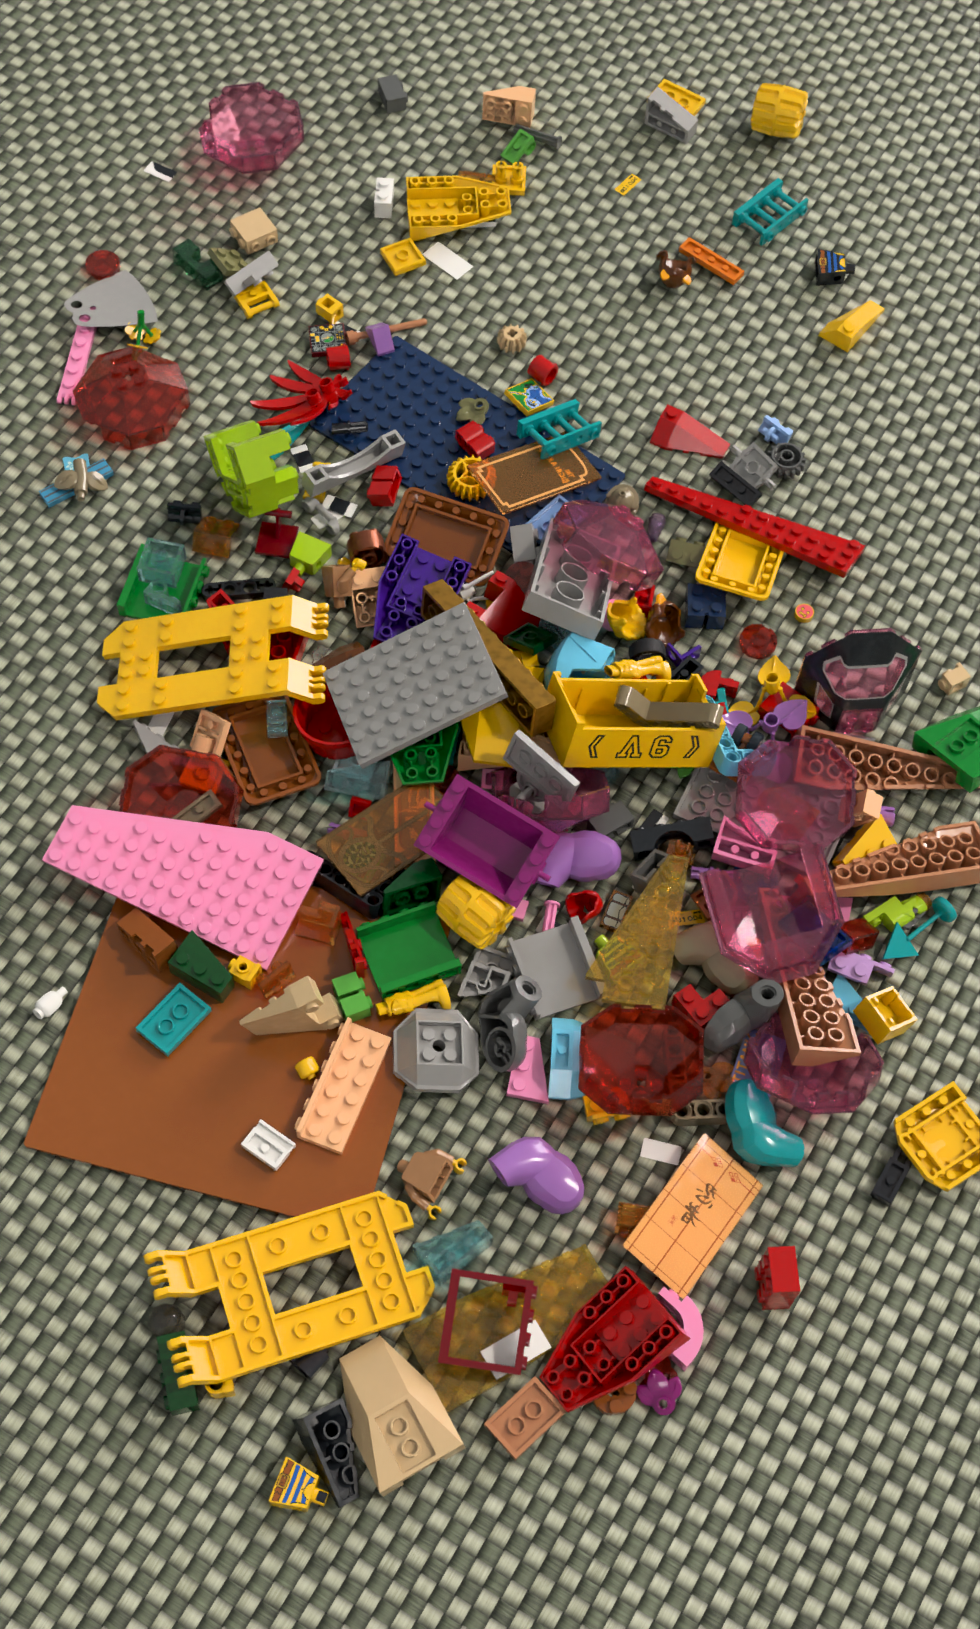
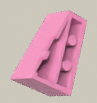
(738, 848)

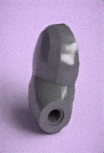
(742, 1015)
(503, 1022)

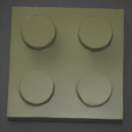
(227, 260)

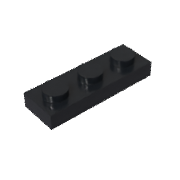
(735, 484)

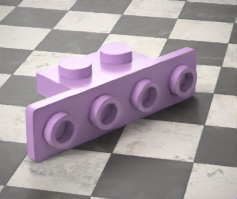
(858, 967)

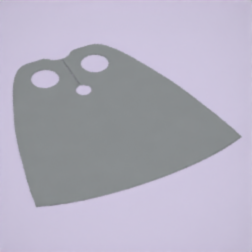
(115, 302)

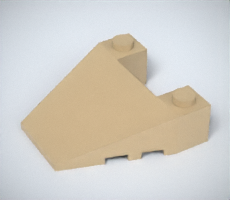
(296, 1011)

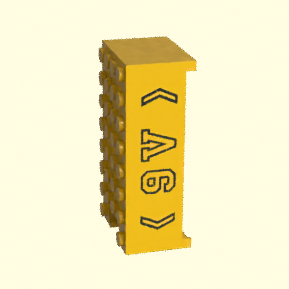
(596, 734)

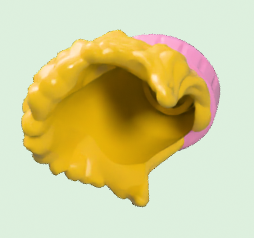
(625, 619)

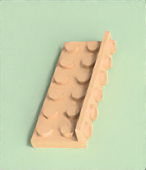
(342, 1087)

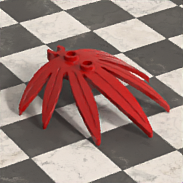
(316, 397)

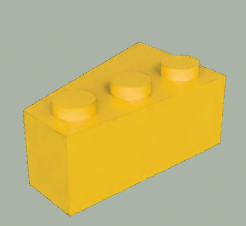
(866, 840)

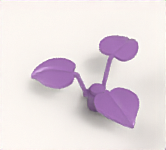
(790, 714)

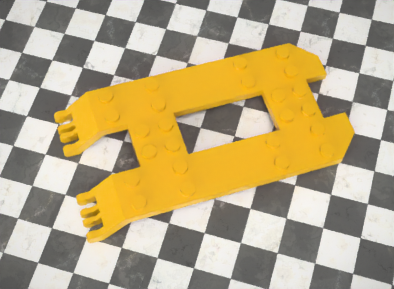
(249, 670)
(264, 1338)

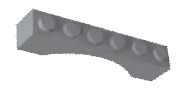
(324, 477)

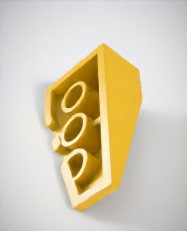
(851, 326)

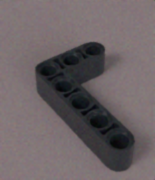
(334, 882)

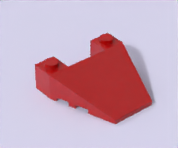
(506, 610)

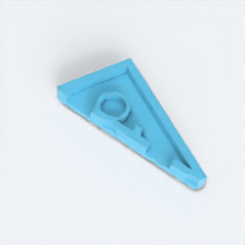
(849, 998)

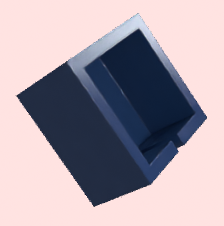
(703, 601)

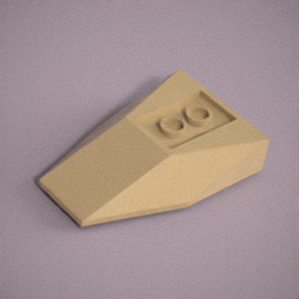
(394, 1415)

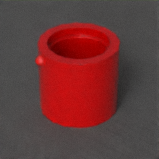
(338, 357)
(543, 370)

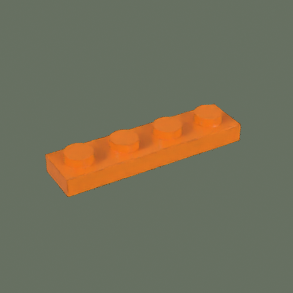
(711, 261)

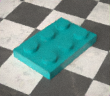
(173, 1019)

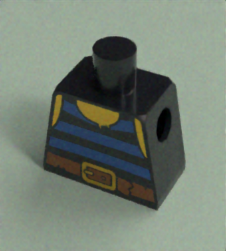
(831, 267)

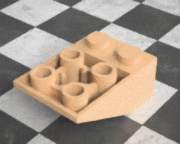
(510, 105)
(365, 595)

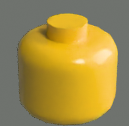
(307, 1068)

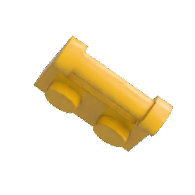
(254, 295)

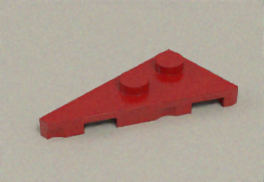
(354, 946)

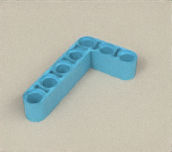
(727, 755)

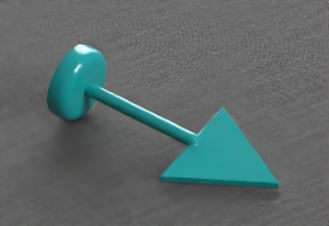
(900, 944)

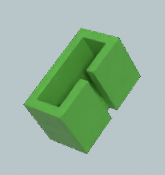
(351, 996)

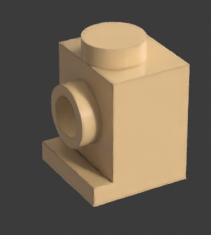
(954, 679)

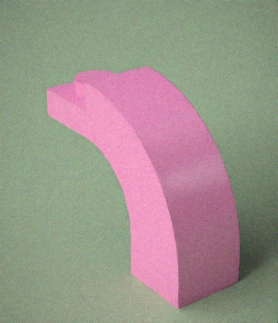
(690, 1322)

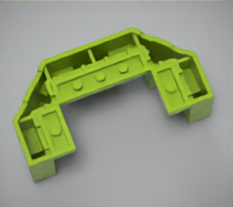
(248, 472)

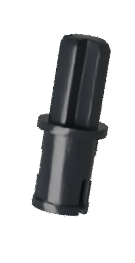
(349, 427)

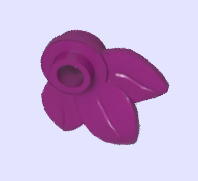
(660, 1388)

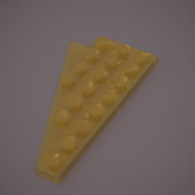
(641, 950)

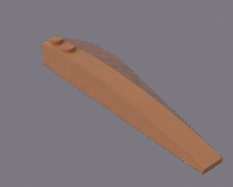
(888, 766)
(926, 863)
(815, 1022)

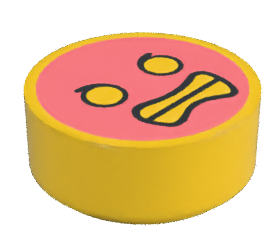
(804, 613)

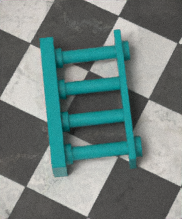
(765, 198)
(558, 415)

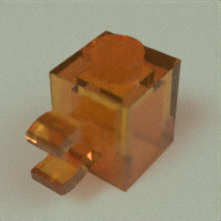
(681, 849)

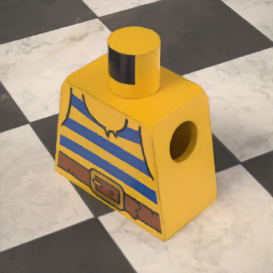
(297, 1488)

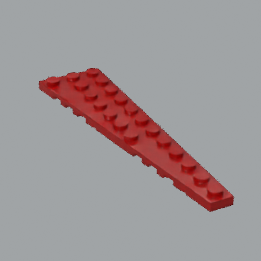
(800, 541)

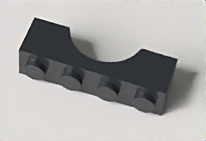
(694, 831)

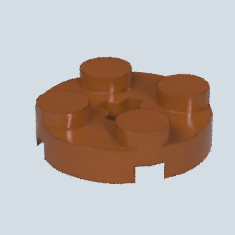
(617, 1404)

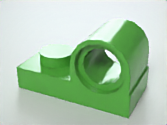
(520, 144)

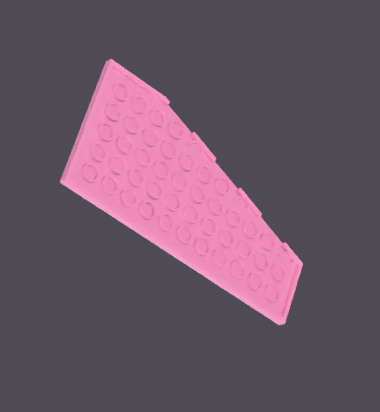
(201, 877)

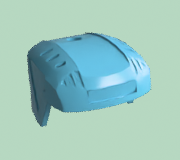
(577, 655)

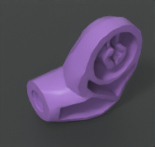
(581, 857)
(544, 1173)

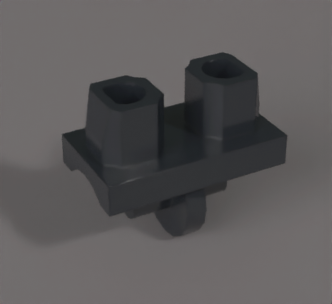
(184, 512)

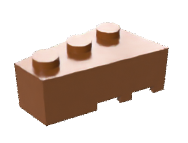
(148, 938)

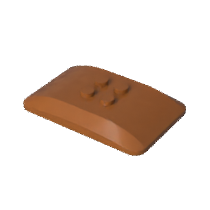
(450, 530)
(262, 764)

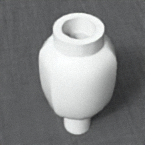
(49, 1003)

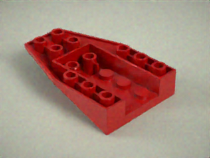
(611, 1342)

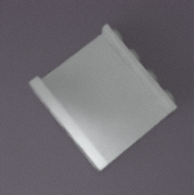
(559, 965)

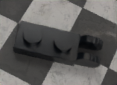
(891, 1178)

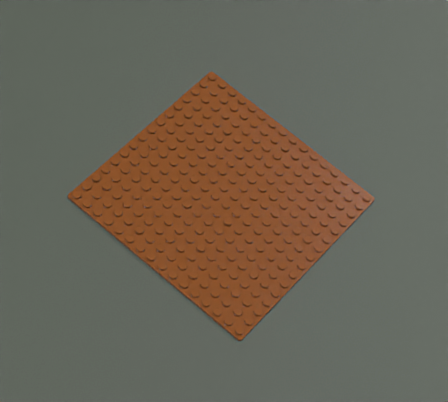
(186, 1114)

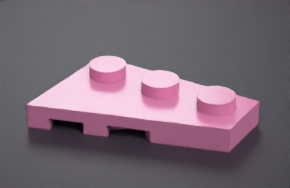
(529, 1078)

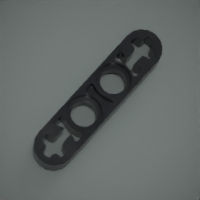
(238, 586)

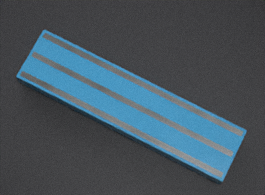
(54, 496)

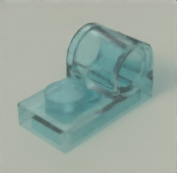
(161, 599)
(277, 718)

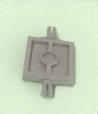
(754, 466)

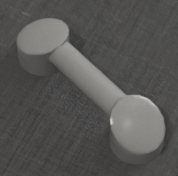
(311, 504)

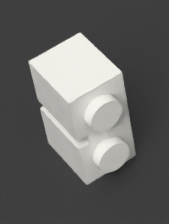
(384, 198)

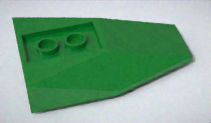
(956, 743)
(426, 759)

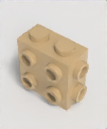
(253, 231)

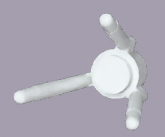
(468, 590)

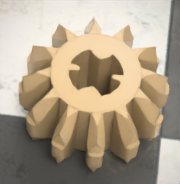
(511, 338)

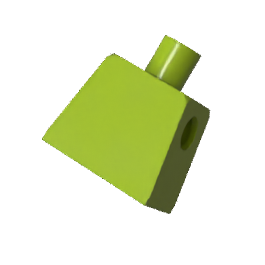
(309, 554)

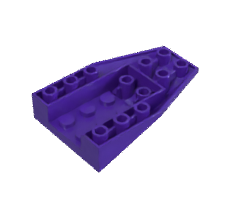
(403, 582)

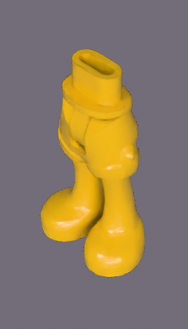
(635, 669)
(407, 1001)

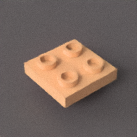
(210, 733)

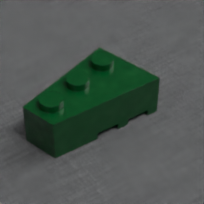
(200, 968)
(177, 1399)

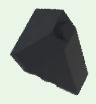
(329, 1444)

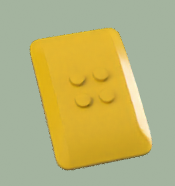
(738, 564)

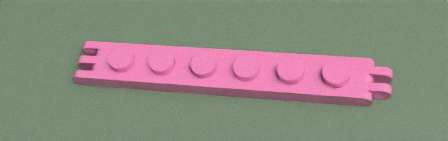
(77, 360)

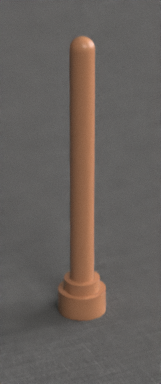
(353, 337)

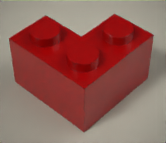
(696, 1007)

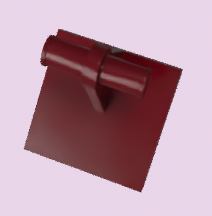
(276, 538)

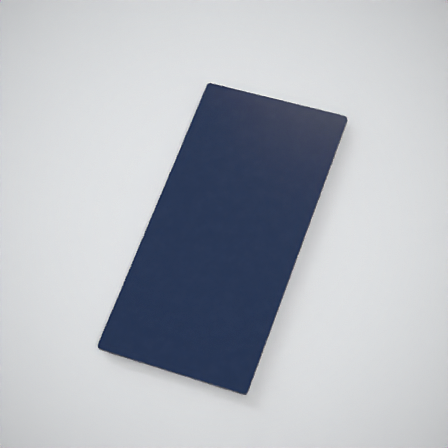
(421, 402)

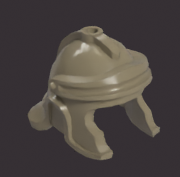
(623, 495)

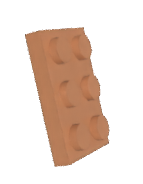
(525, 1418)

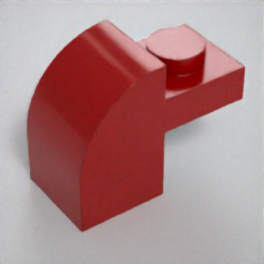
(713, 681)

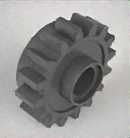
(788, 458)

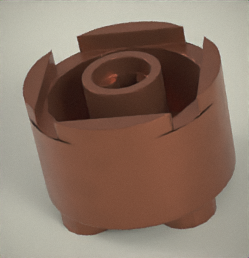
(367, 546)

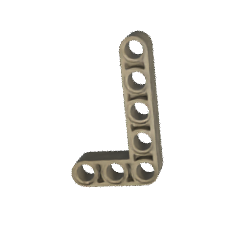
(667, 714)
(693, 1118)

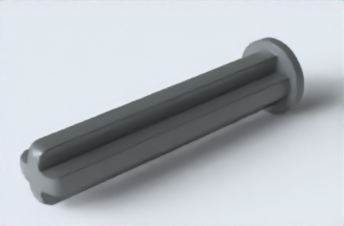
(540, 136)

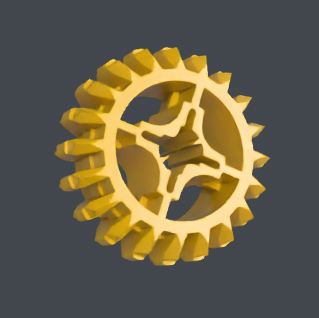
(466, 485)

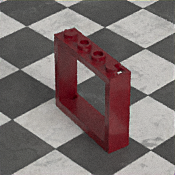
(524, 1336)

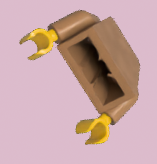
(338, 579)
(427, 1175)

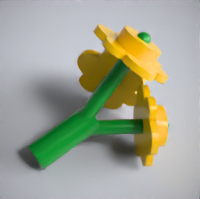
(136, 332)

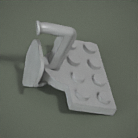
(537, 773)

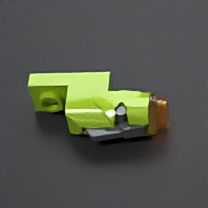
(906, 912)

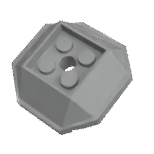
(430, 1070)

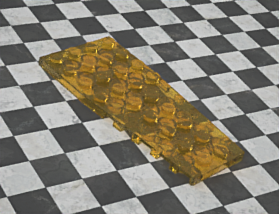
(485, 1319)

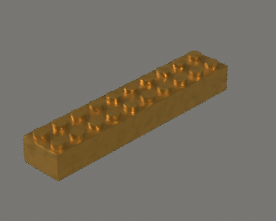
(527, 698)

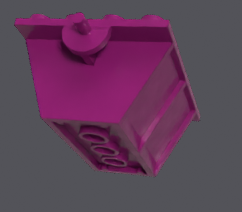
(487, 841)

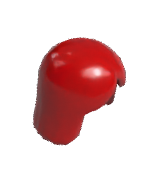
(576, 901)

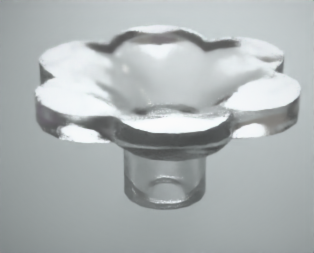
(321, 652)

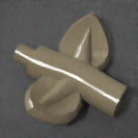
(80, 480)

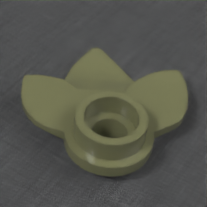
(471, 412)

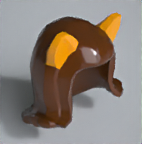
(674, 272)
(664, 621)

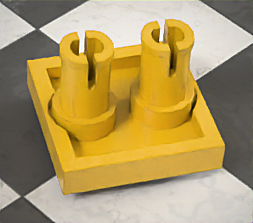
(510, 176)

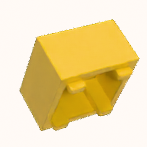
(885, 1015)

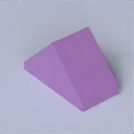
(381, 338)

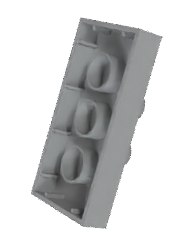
(565, 589)

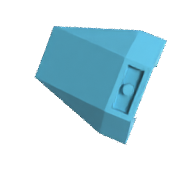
(564, 1059)

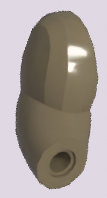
(700, 948)

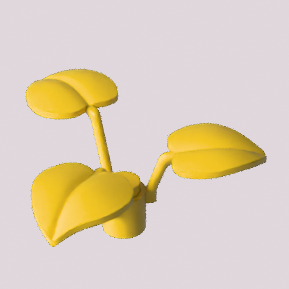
(771, 677)

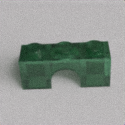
(188, 256)

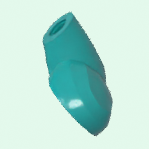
(754, 1128)

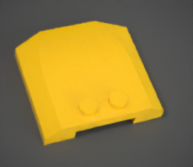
(941, 1138)

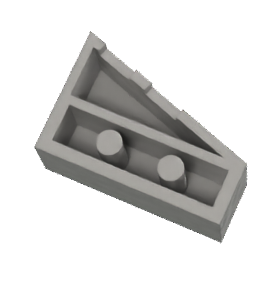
(669, 116)

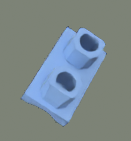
(774, 431)

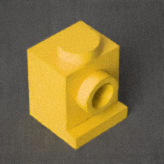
(329, 309)
(247, 976)

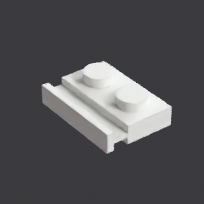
(268, 1145)

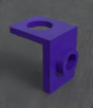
(695, 653)

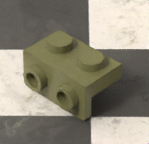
(685, 553)

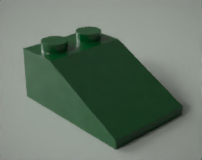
(414, 886)

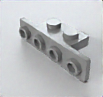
(252, 273)

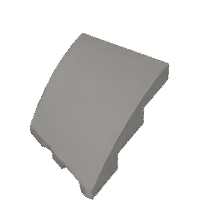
(486, 972)

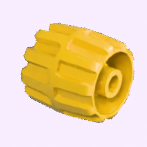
(779, 110)
(474, 912)

